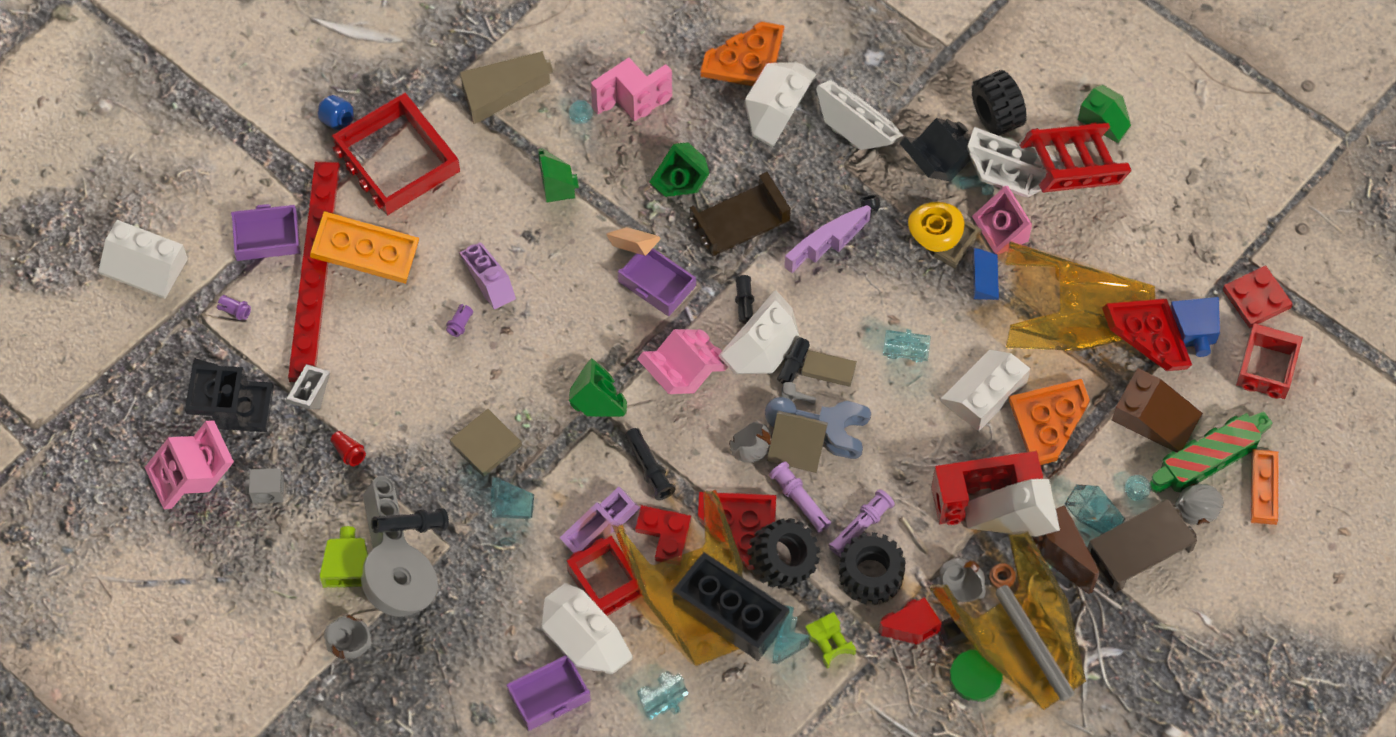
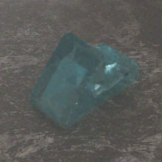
(787, 640)

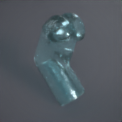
(974, 181)

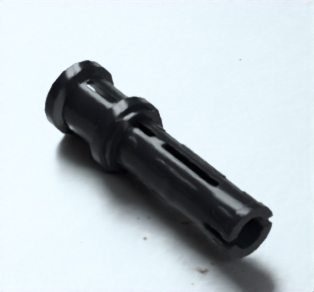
(653, 473)
(419, 521)

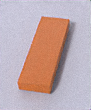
(1264, 486)

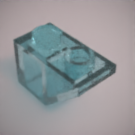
(1093, 508)

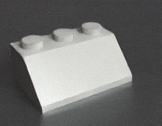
(142, 259)
(986, 388)

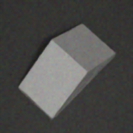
(309, 388)

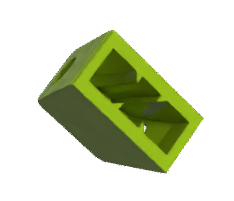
(343, 560)

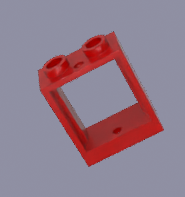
(1273, 340)
(616, 598)

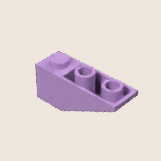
(488, 275)

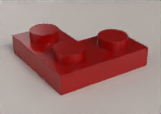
(667, 525)

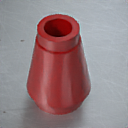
(349, 450)

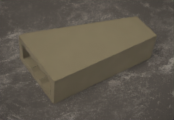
(503, 83)

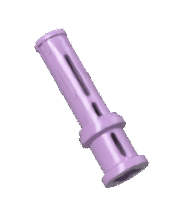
(793, 488)
(868, 515)

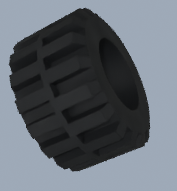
(999, 102)
(801, 548)
(874, 549)

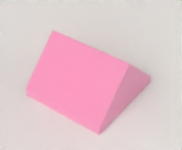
(1003, 221)

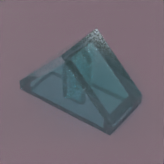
(510, 501)

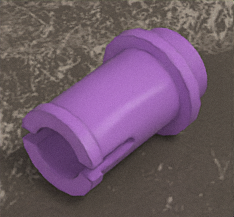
(234, 307)
(456, 326)

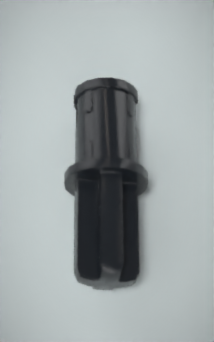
(744, 298)
(794, 361)

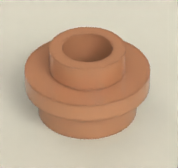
(1003, 569)

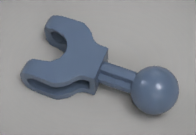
(837, 417)

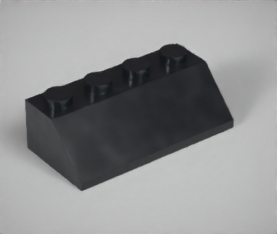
(730, 606)

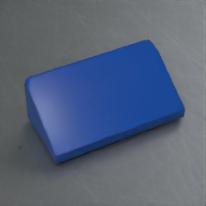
(985, 275)

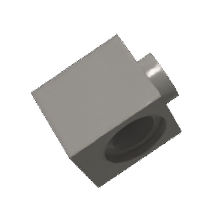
(265, 485)

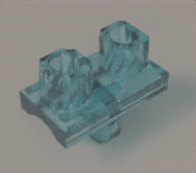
(906, 345)
(664, 697)

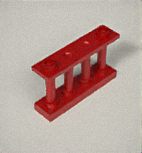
(1072, 176)

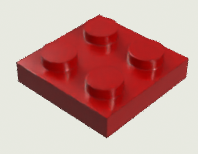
(1257, 296)

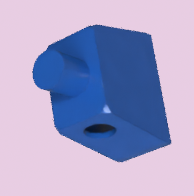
(1198, 323)

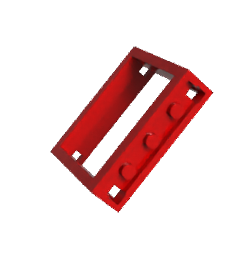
(374, 121)

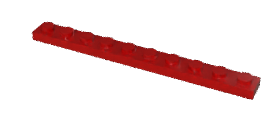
(313, 273)

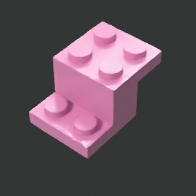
(631, 89)
(683, 361)
(189, 464)

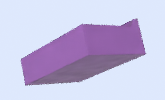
(265, 232)
(657, 280)
(548, 692)

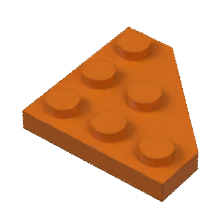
(744, 55)
(1049, 417)

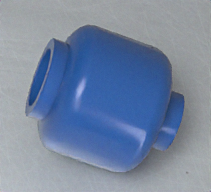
(335, 112)

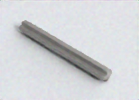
(1034, 643)

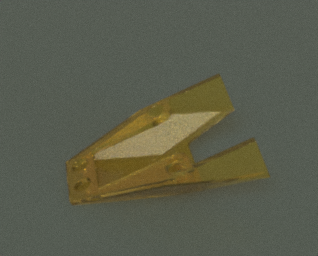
(1083, 293)
(659, 580)
(1047, 610)

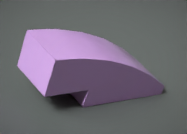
(599, 520)

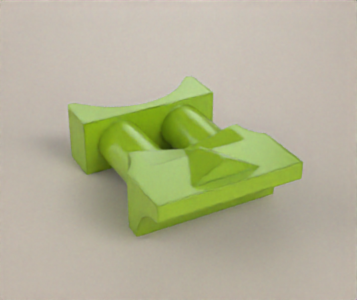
(824, 630)

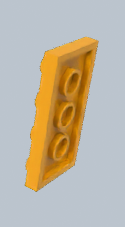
(364, 247)

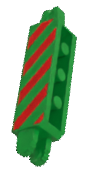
(1210, 454)

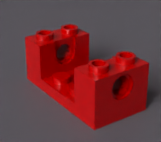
(956, 480)

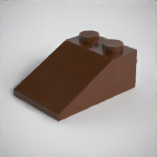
(1156, 411)
(1068, 552)

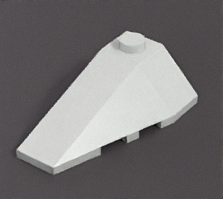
(1015, 509)

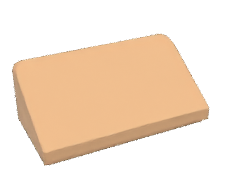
(633, 240)

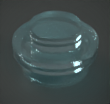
(581, 111)
(1137, 487)

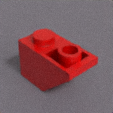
(912, 623)

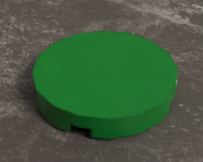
(974, 677)

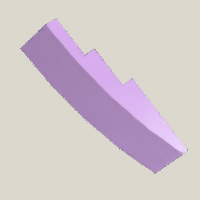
(833, 234)

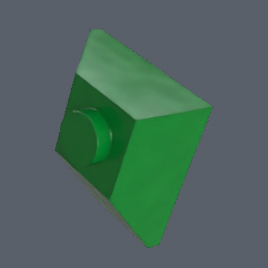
(1108, 107)
(681, 171)
(556, 177)
(595, 393)

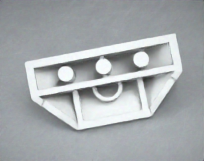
(776, 99)
(855, 118)
(1006, 164)
(763, 339)
(583, 631)

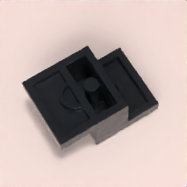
(940, 149)
(229, 398)

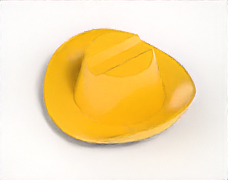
(936, 226)

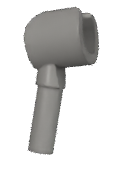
(789, 391)

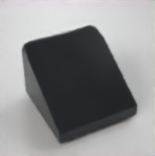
(952, 634)

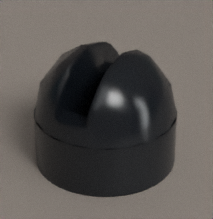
(872, 201)

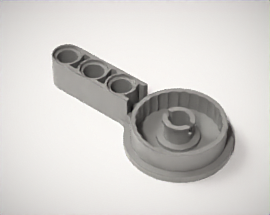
(414, 576)

